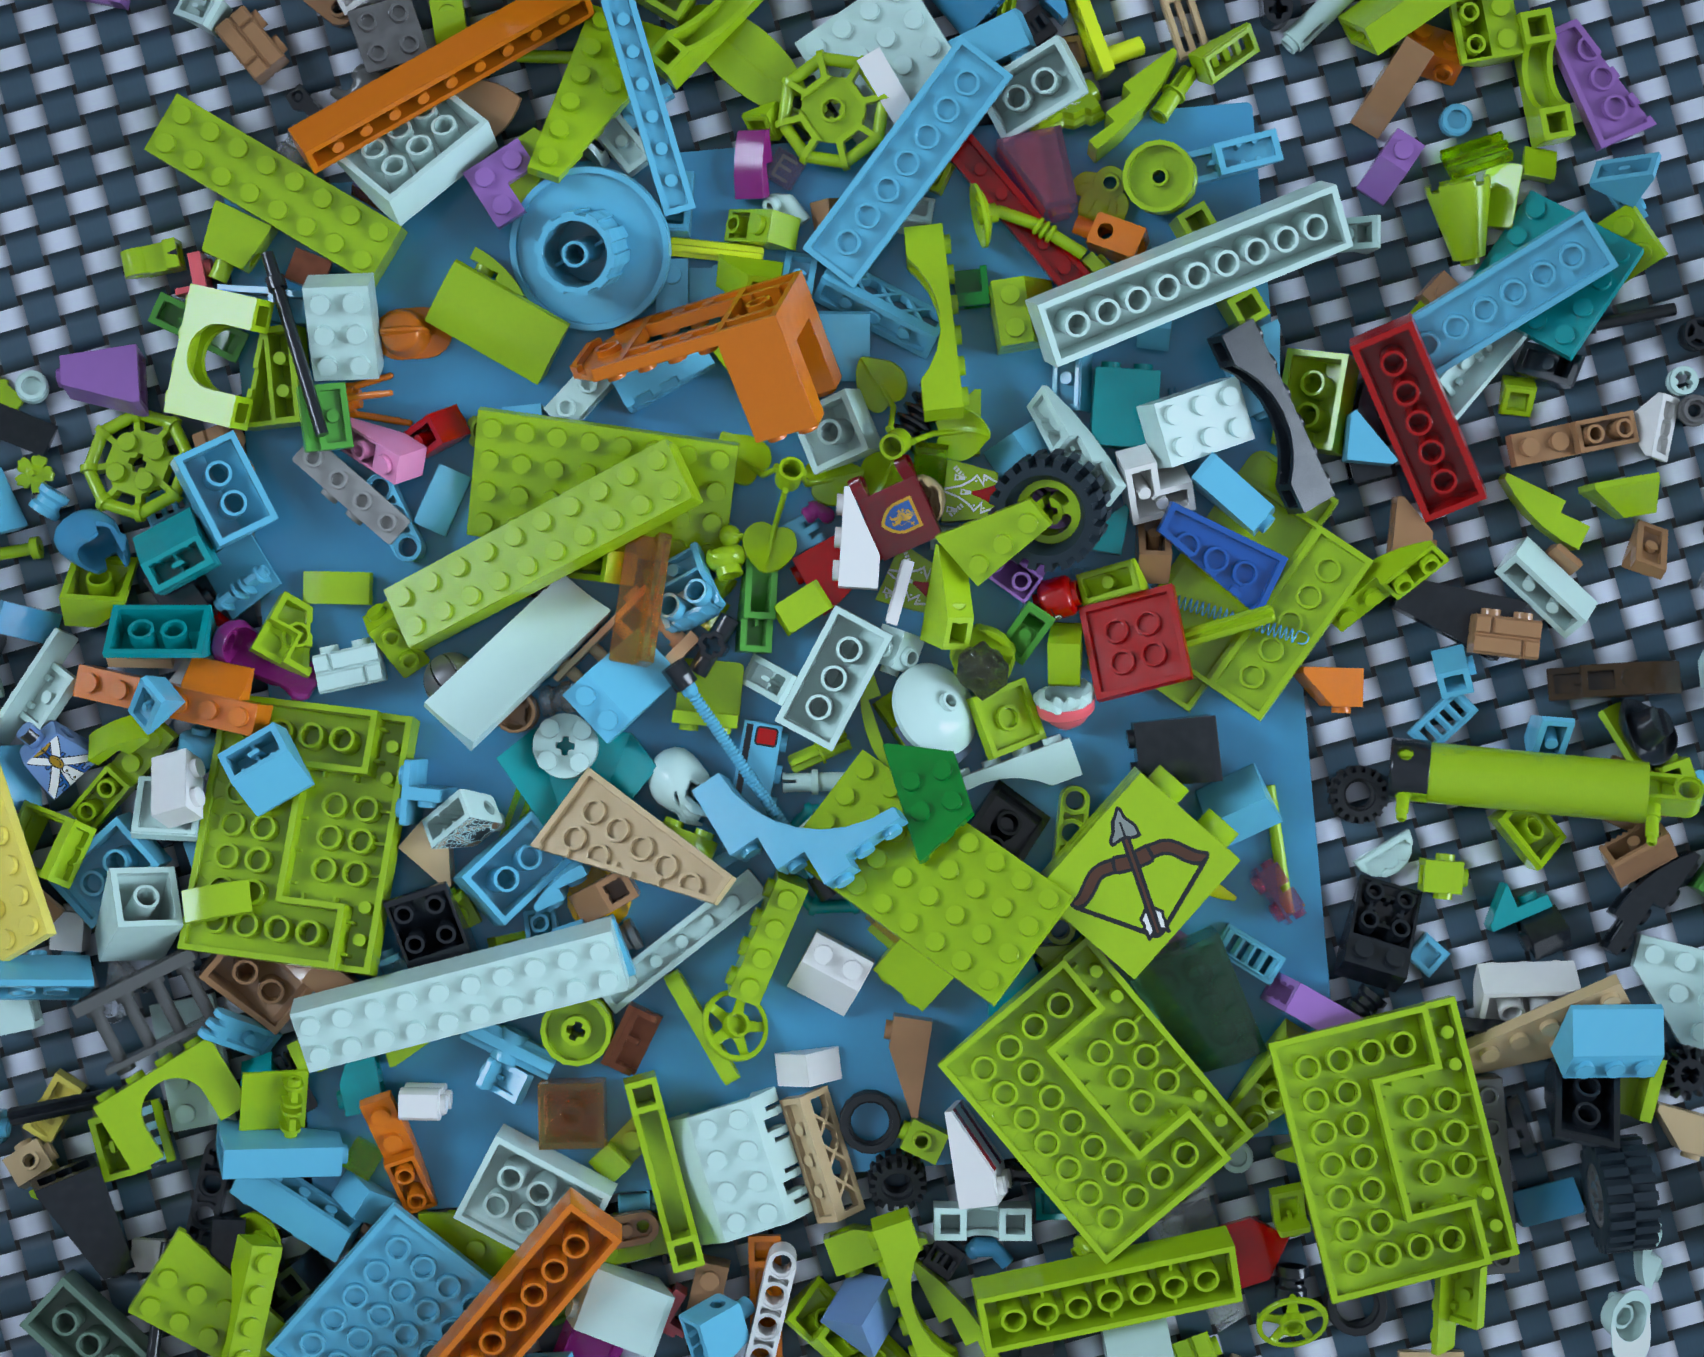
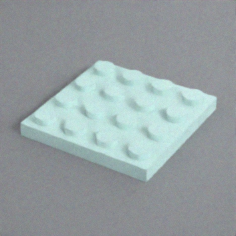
(900, 29)

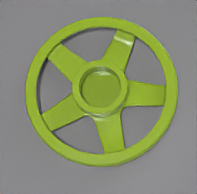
(734, 1026)
(1292, 1322)

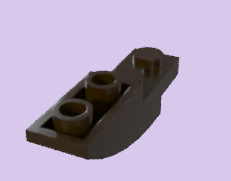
(1614, 680)

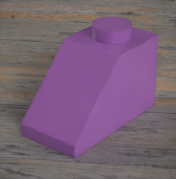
(1390, 166)

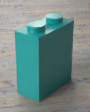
(1114, 402)

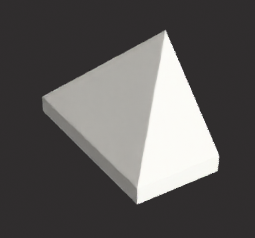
(1656, 425)

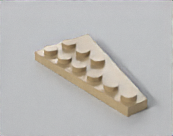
(617, 835)
(1533, 1033)

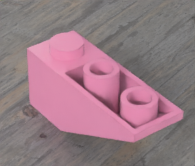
(386, 451)

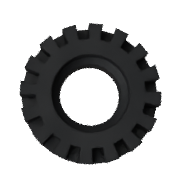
(1338, 788)
(897, 1195)

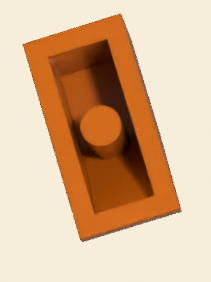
(1333, 686)

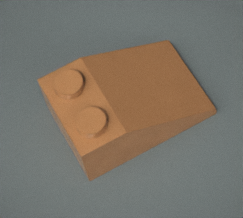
(256, 987)

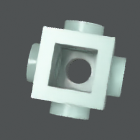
(901, 652)

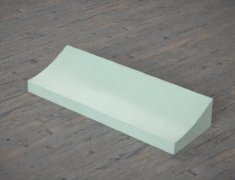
(516, 661)

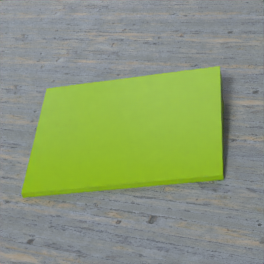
(317, 859)
(1096, 1099)
(1393, 1149)

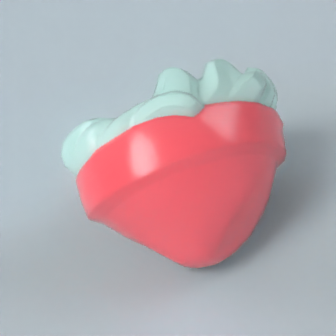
(1065, 705)

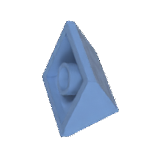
(862, 1312)

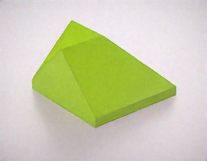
(1625, 496)

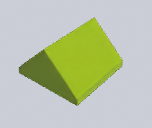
(1529, 835)

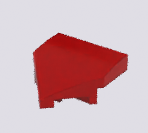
(1256, 1248)

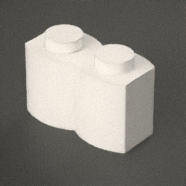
(424, 1101)

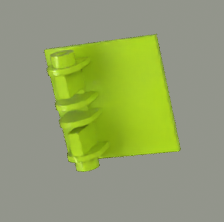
(274, 1101)

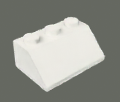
(1518, 987)

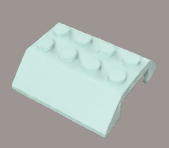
(738, 1168)

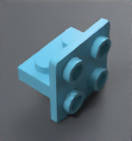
(416, 793)

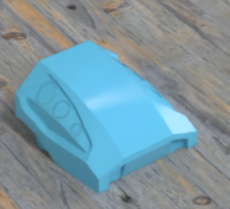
(689, 592)

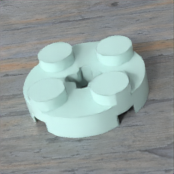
(551, 758)

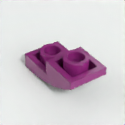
(750, 164)

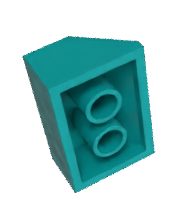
(160, 631)

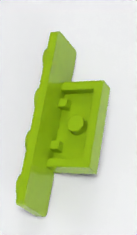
(1457, 1300)

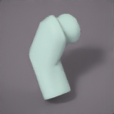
(787, 204)

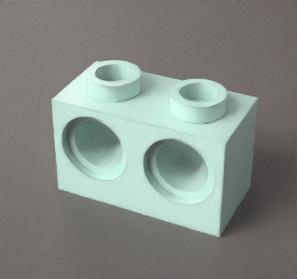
(578, 398)

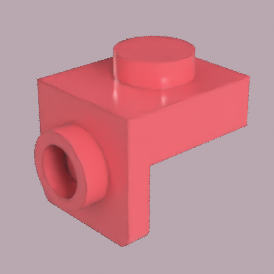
(200, 268)
(673, 1325)

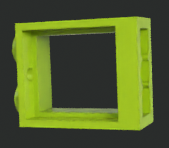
(68, 847)

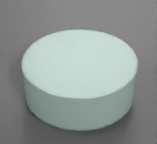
(32, 387)
(1241, 1159)

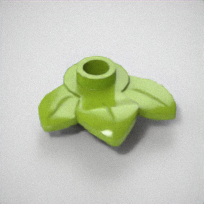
(1099, 198)

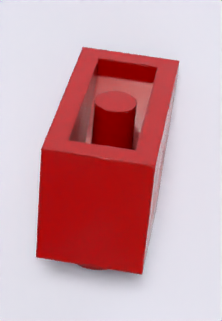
(440, 430)

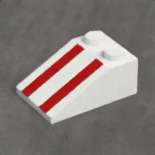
(975, 1161)

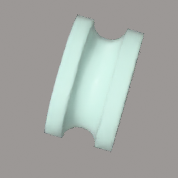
(1692, 380)

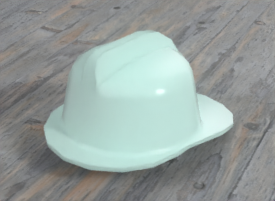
(1628, 1323)

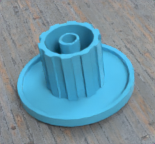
(591, 248)

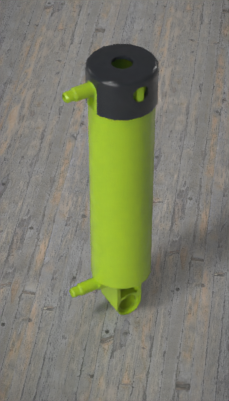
(1537, 783)

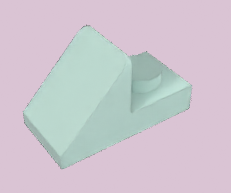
(1364, 233)

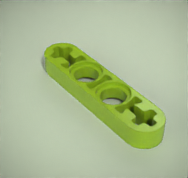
(693, 1013)

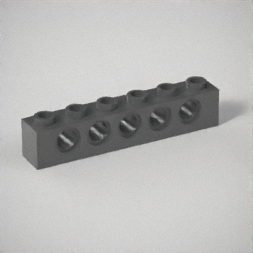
(1493, 1102)

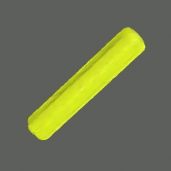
(711, 249)

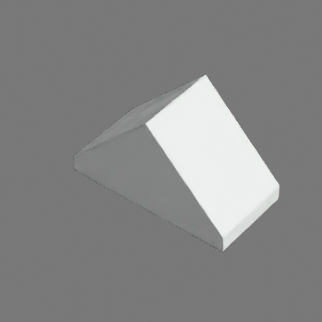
(808, 1067)

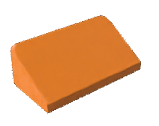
(218, 679)

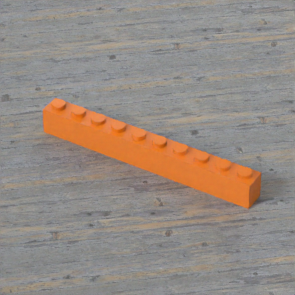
(433, 77)

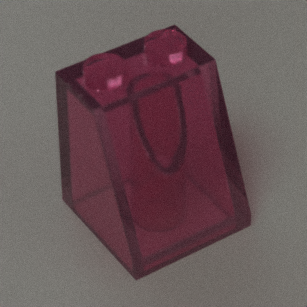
(1040, 170)

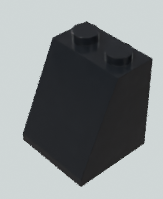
(1180, 745)

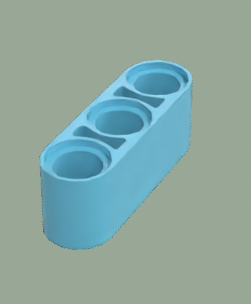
(412, 531)

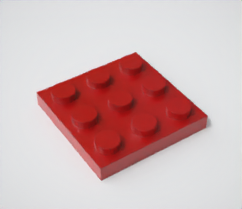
(1135, 643)

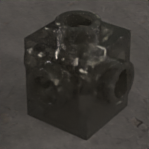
(982, 670)

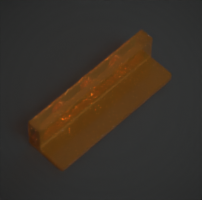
(640, 600)

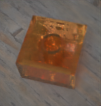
(572, 1113)

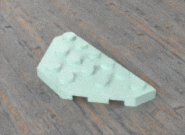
(1676, 980)

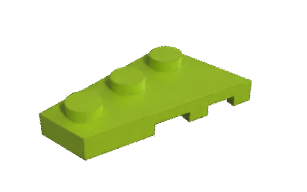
(993, 540)

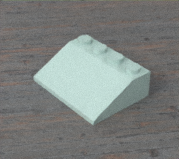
(420, 158)
(522, 1185)

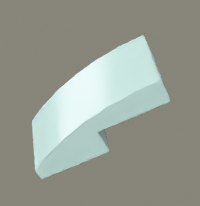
(1648, 1265)

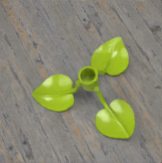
(883, 385)
(766, 544)

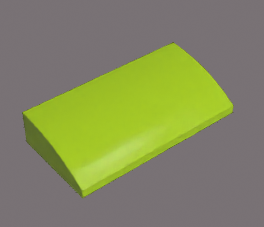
(497, 322)

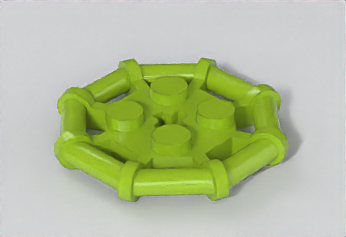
(814, 107)
(121, 459)

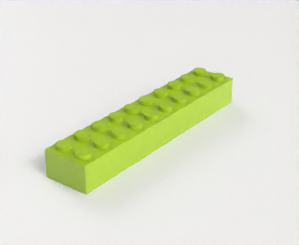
(543, 545)

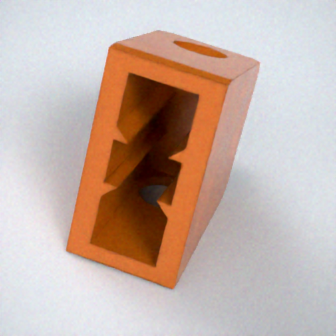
(1126, 237)

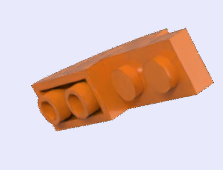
(400, 1152)

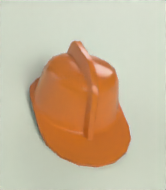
(410, 337)

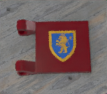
(898, 514)

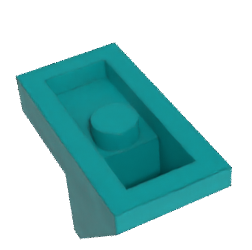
(1506, 911)

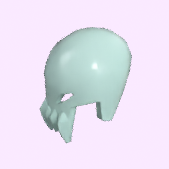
(673, 781)

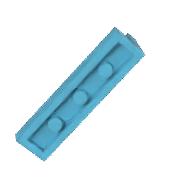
(896, 325)

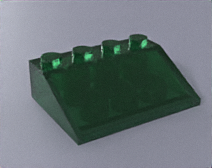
(1200, 1001)

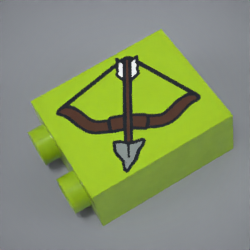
(1141, 868)

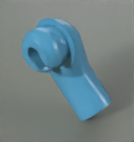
(988, 1247)

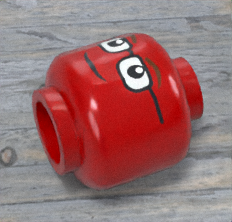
(1058, 596)

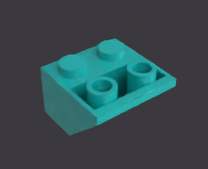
(175, 552)

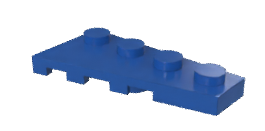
(1232, 560)

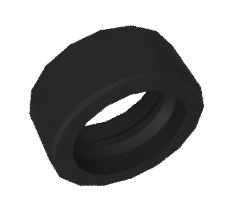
(883, 1142)
(1360, 1328)

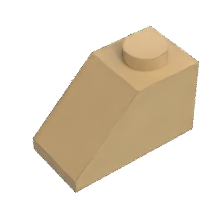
(435, 862)
(1682, 1128)

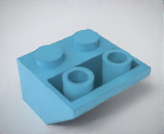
(266, 768)

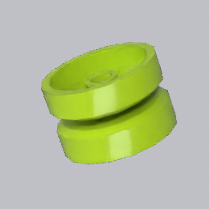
(1146, 163)
(576, 1047)

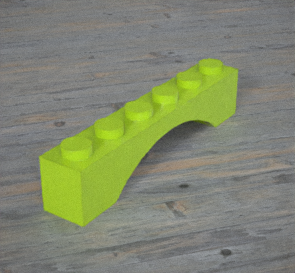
(690, 44)
(927, 262)
(664, 1171)
(899, 1246)
(253, 1282)

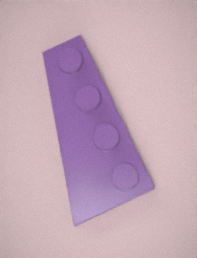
(1600, 97)

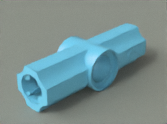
(512, 1048)

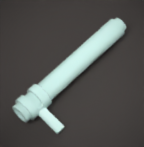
(1312, 23)

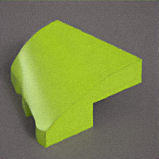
(286, 635)

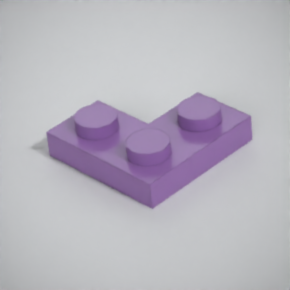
(492, 179)

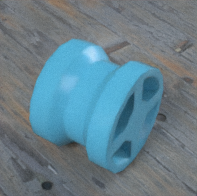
(49, 502)

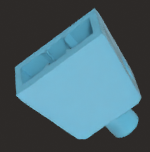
(717, 1326)

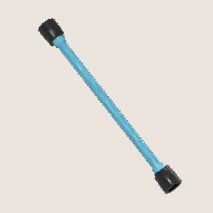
(683, 680)

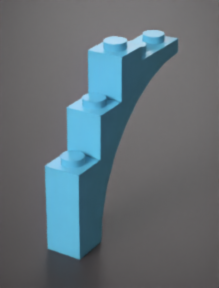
(789, 847)

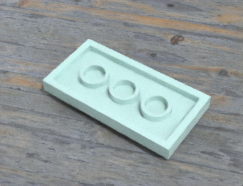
(186, 1100)

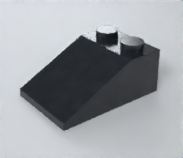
(1009, 820)
(1583, 1109)

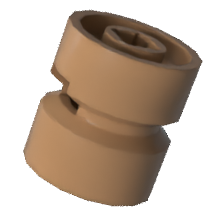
(523, 717)

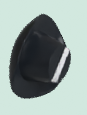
(1647, 731)

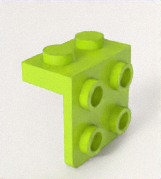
(721, 692)

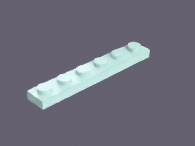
(688, 937)

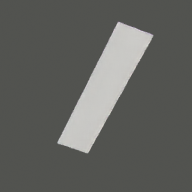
(884, 82)

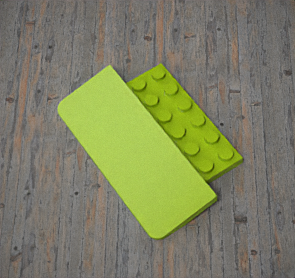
(1307, 597)

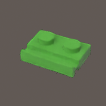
(336, 415)

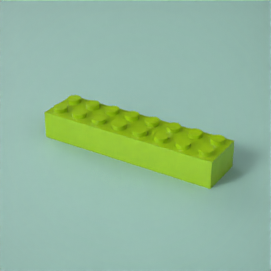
(275, 189)
(1089, 1297)

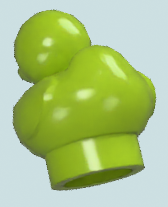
(728, 559)

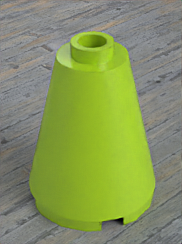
(1462, 216)

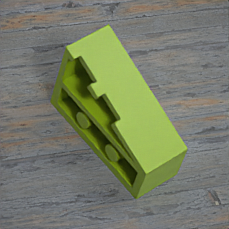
(275, 382)

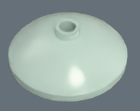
(933, 708)

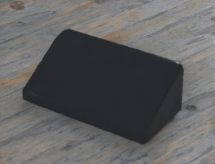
(26, 430)

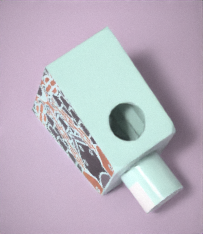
(463, 820)

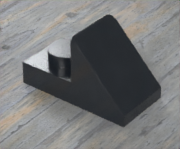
(1547, 366)

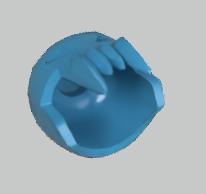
(89, 539)

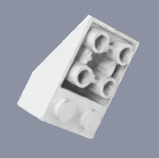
(858, 553)

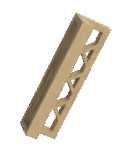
(817, 1158)

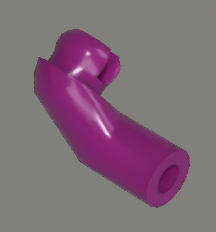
(818, 510)

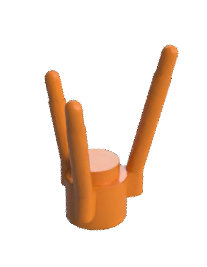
(356, 396)

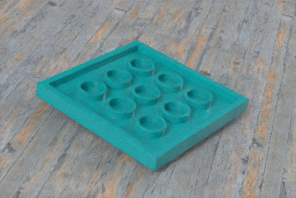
(1569, 322)

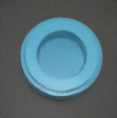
(1455, 120)

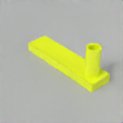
(1099, 55)

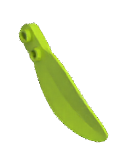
(753, 64)

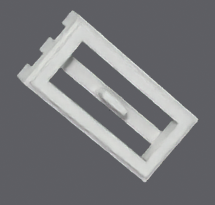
(899, 592)

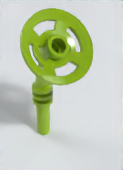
(987, 213)

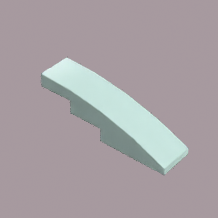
(1066, 431)

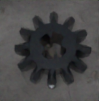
(1673, 1071)

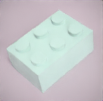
(343, 326)
(1196, 422)

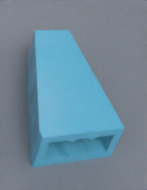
(272, 1155)

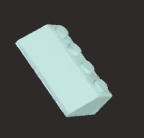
(834, 677)

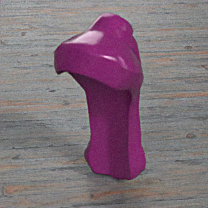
(232, 644)

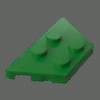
(930, 794)

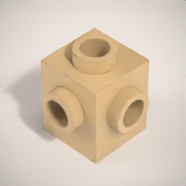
(21, 1161)

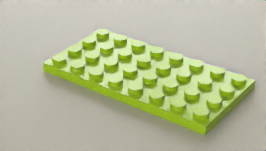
(536, 457)
(964, 909)

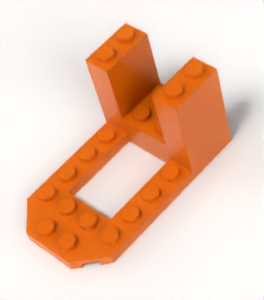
(765, 337)

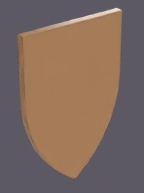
(492, 102)

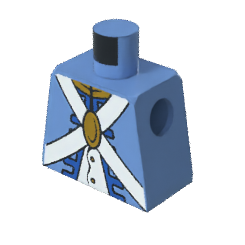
(54, 755)

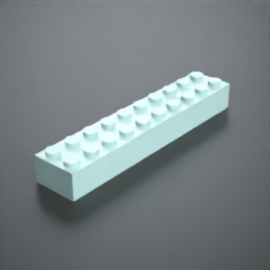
(1189, 273)
(459, 994)

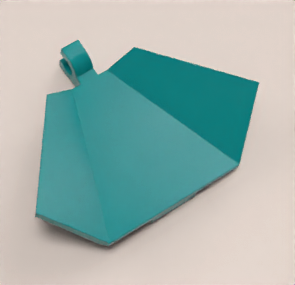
(620, 762)

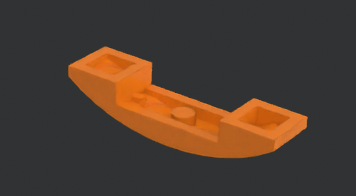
(757, 1254)

